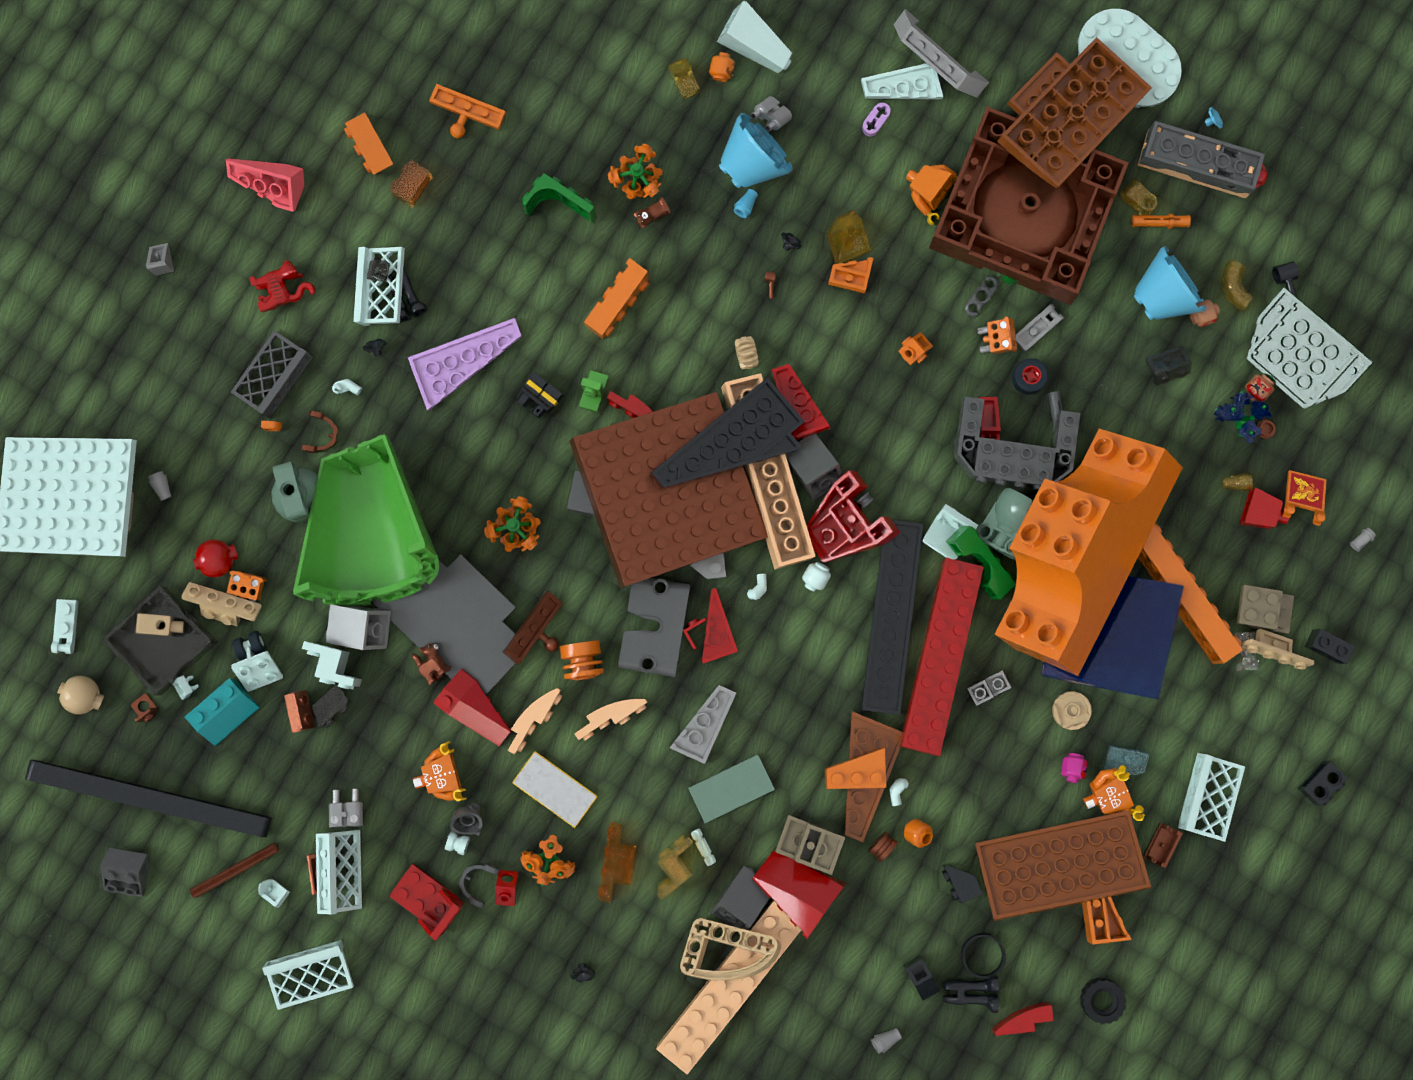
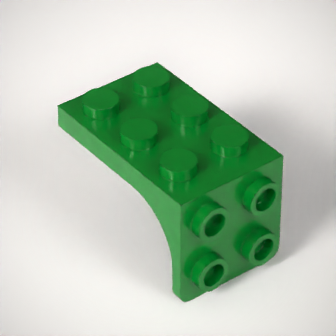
(552, 188)

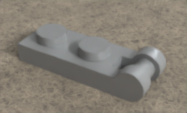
(1037, 328)

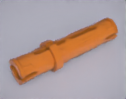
(1160, 221)

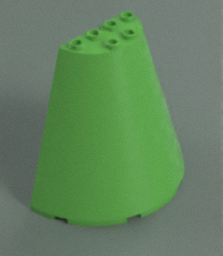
(364, 531)

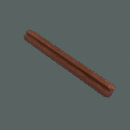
(234, 870)

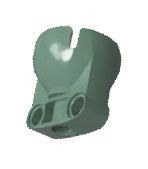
(297, 505)
(1004, 521)

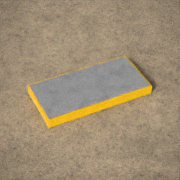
(554, 789)

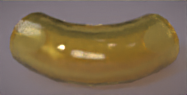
(1233, 285)

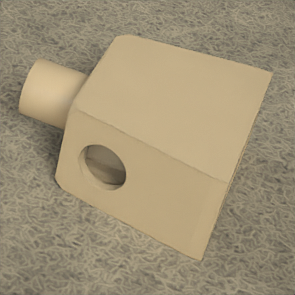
(150, 625)

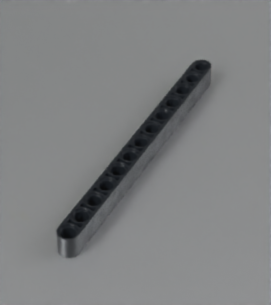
(148, 798)

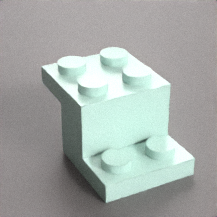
(331, 665)

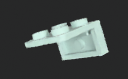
(943, 527)

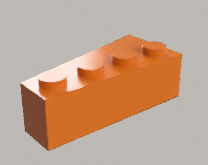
(617, 299)

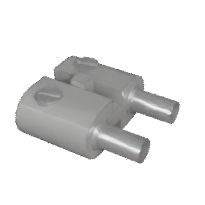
(770, 110)
(345, 814)

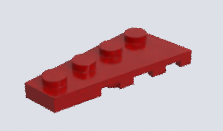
(795, 393)

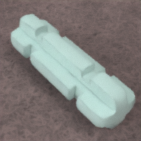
(703, 847)

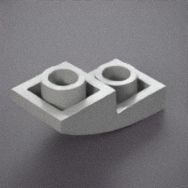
(989, 687)

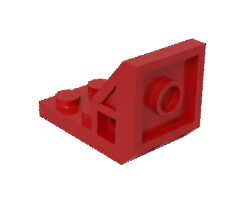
(427, 900)

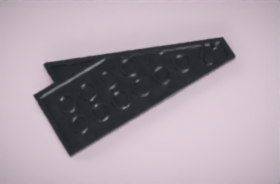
(745, 434)

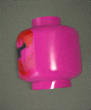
(1074, 767)

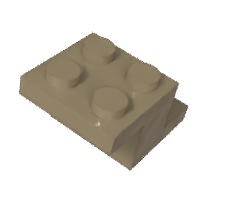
(1265, 609)
(810, 844)

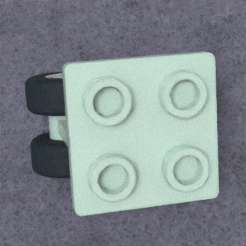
(254, 669)

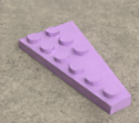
(453, 363)

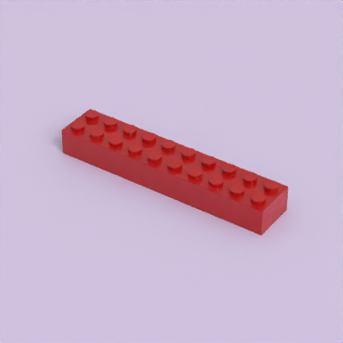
(941, 657)

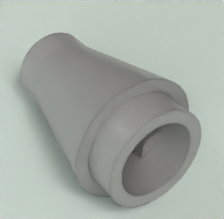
(160, 485)
(884, 1041)

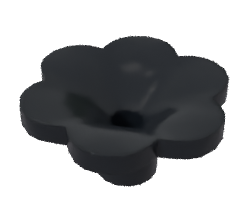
(790, 241)
(374, 346)
(583, 973)

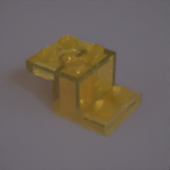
(674, 866)

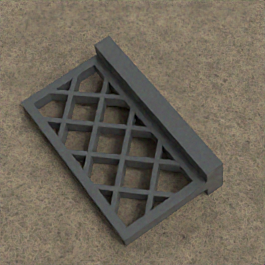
(285, 380)

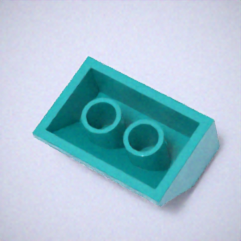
(222, 711)

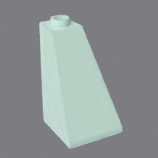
(754, 39)

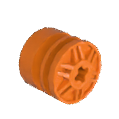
(581, 660)

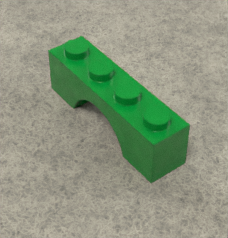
(995, 579)

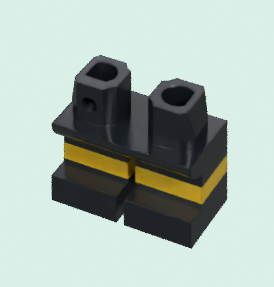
(541, 393)

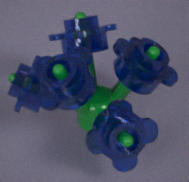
(1235, 413)

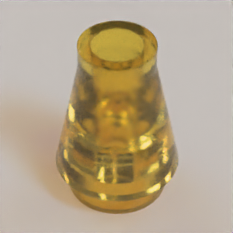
(1238, 482)

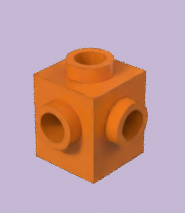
(915, 348)

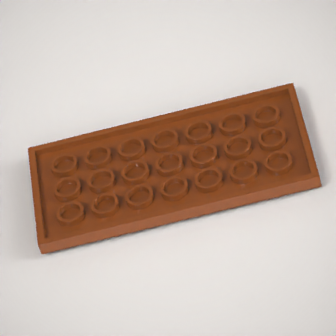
(1062, 865)

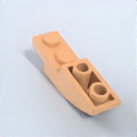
(537, 711)
(617, 711)

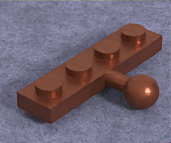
(533, 629)

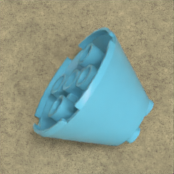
(752, 154)
(1167, 289)

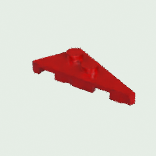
(718, 635)

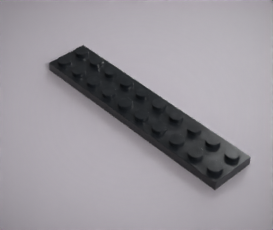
(892, 620)

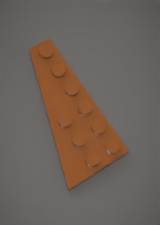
(862, 803)

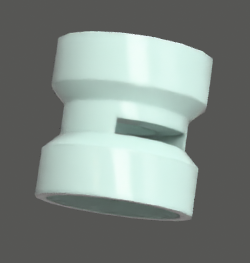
(458, 843)

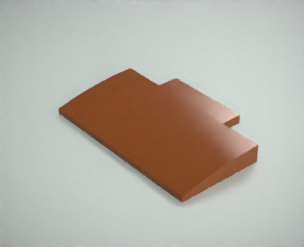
(1070, 110)

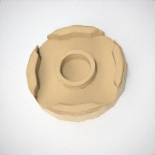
(1071, 710)

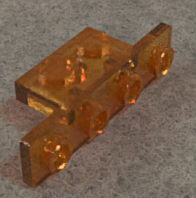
(617, 863)

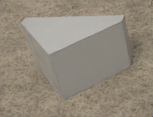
(159, 259)

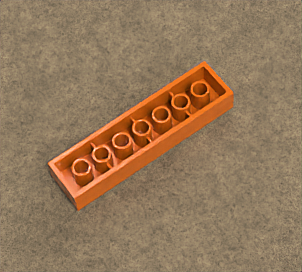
(1195, 609)

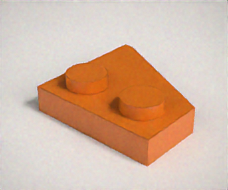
(851, 275)

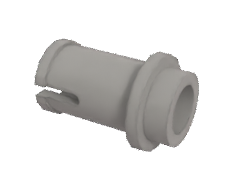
(1360, 541)

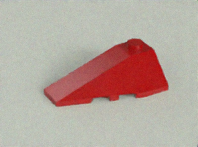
(469, 705)

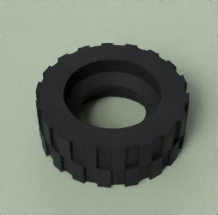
(1118, 1004)

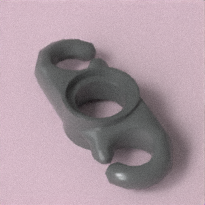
(989, 292)

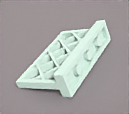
(365, 287)
(1197, 789)
(327, 872)
(300, 960)

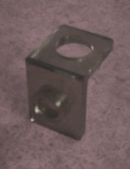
(378, 270)

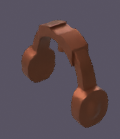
(313, 449)

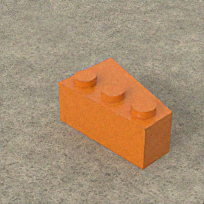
(1103, 922)

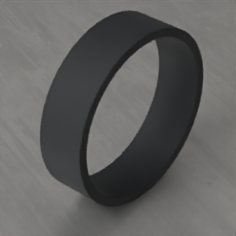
(1003, 959)

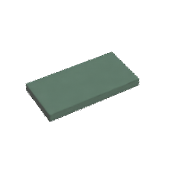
(731, 788)

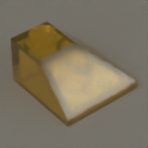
(847, 237)

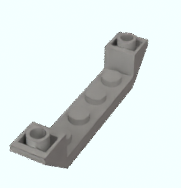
(937, 58)

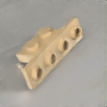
(221, 605)
(1276, 647)

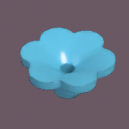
(1214, 118)

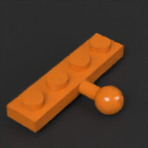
(466, 108)

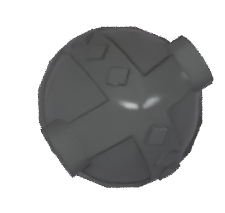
(468, 818)

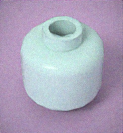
(816, 576)

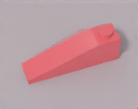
(275, 181)

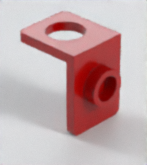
(691, 625)
(506, 890)

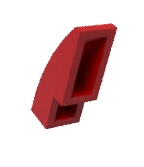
(990, 419)
(1024, 1019)

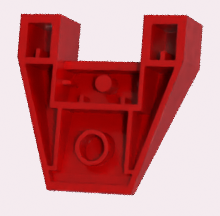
(841, 526)

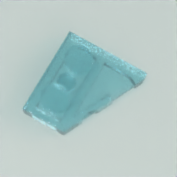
(1133, 760)

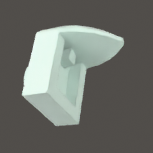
(273, 892)

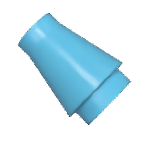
(745, 204)

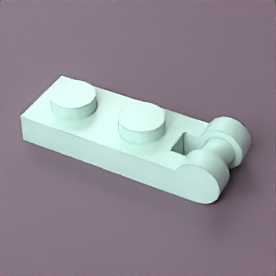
(65, 626)

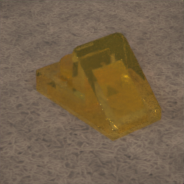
(684, 78)

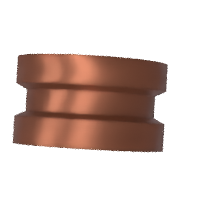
(882, 846)

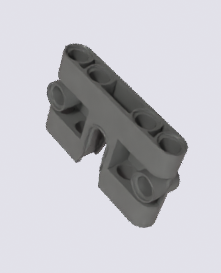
(660, 645)

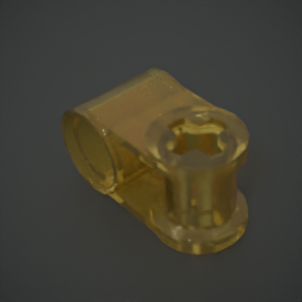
(1138, 196)

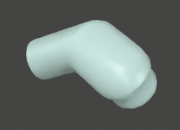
(346, 385)
(760, 589)
(895, 790)

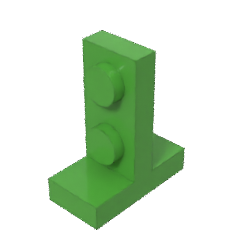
(593, 390)

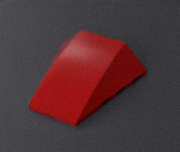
(798, 890)

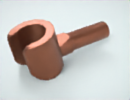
(770, 277)

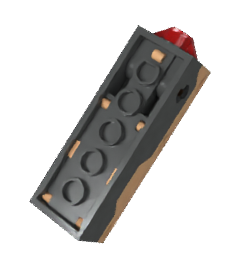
(1202, 160)

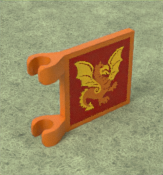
(1306, 493)

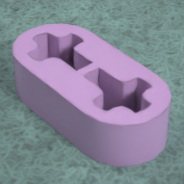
(873, 117)

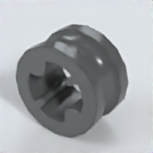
(865, 500)

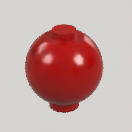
(214, 558)

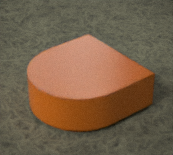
(271, 426)

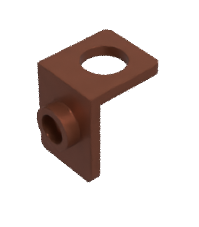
(148, 714)

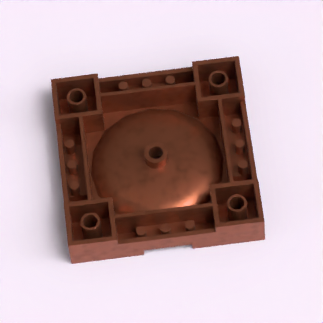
(1037, 245)

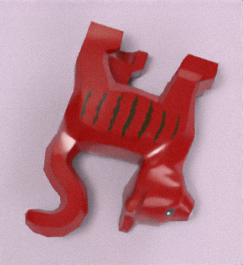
(277, 288)

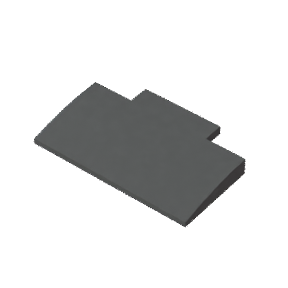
(463, 618)

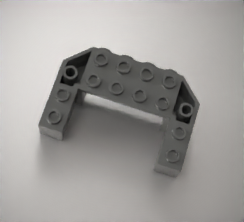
(1011, 461)

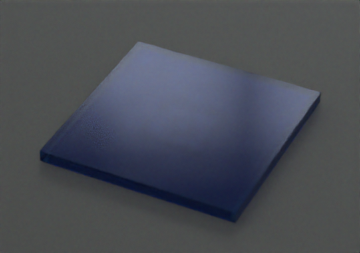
(1133, 642)

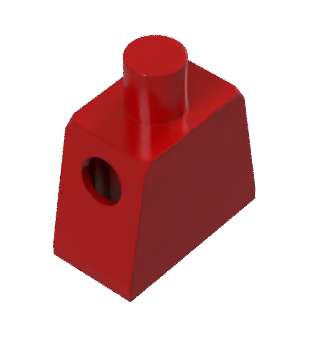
(1262, 510)

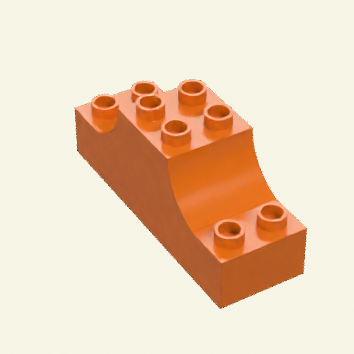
(1083, 546)

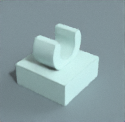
(183, 688)

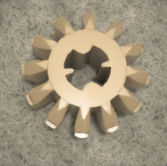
(746, 352)

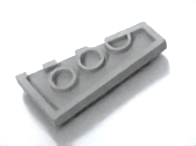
(704, 727)

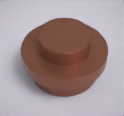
(1268, 429)

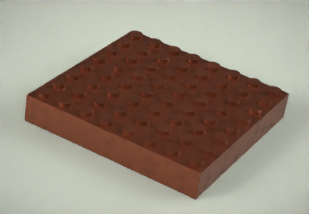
(655, 527)

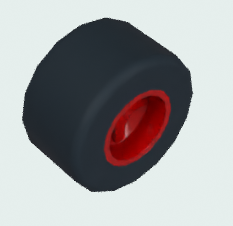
(1036, 376)

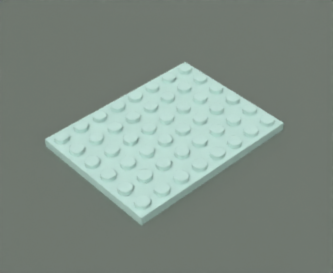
(66, 495)

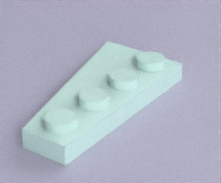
(906, 83)

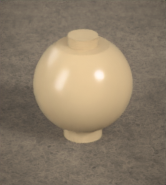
(80, 695)

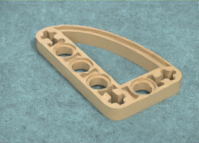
(704, 936)

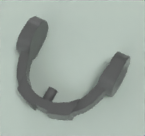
(462, 884)

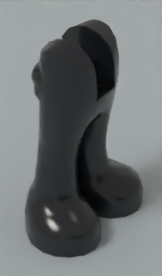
(417, 308)
(989, 1000)

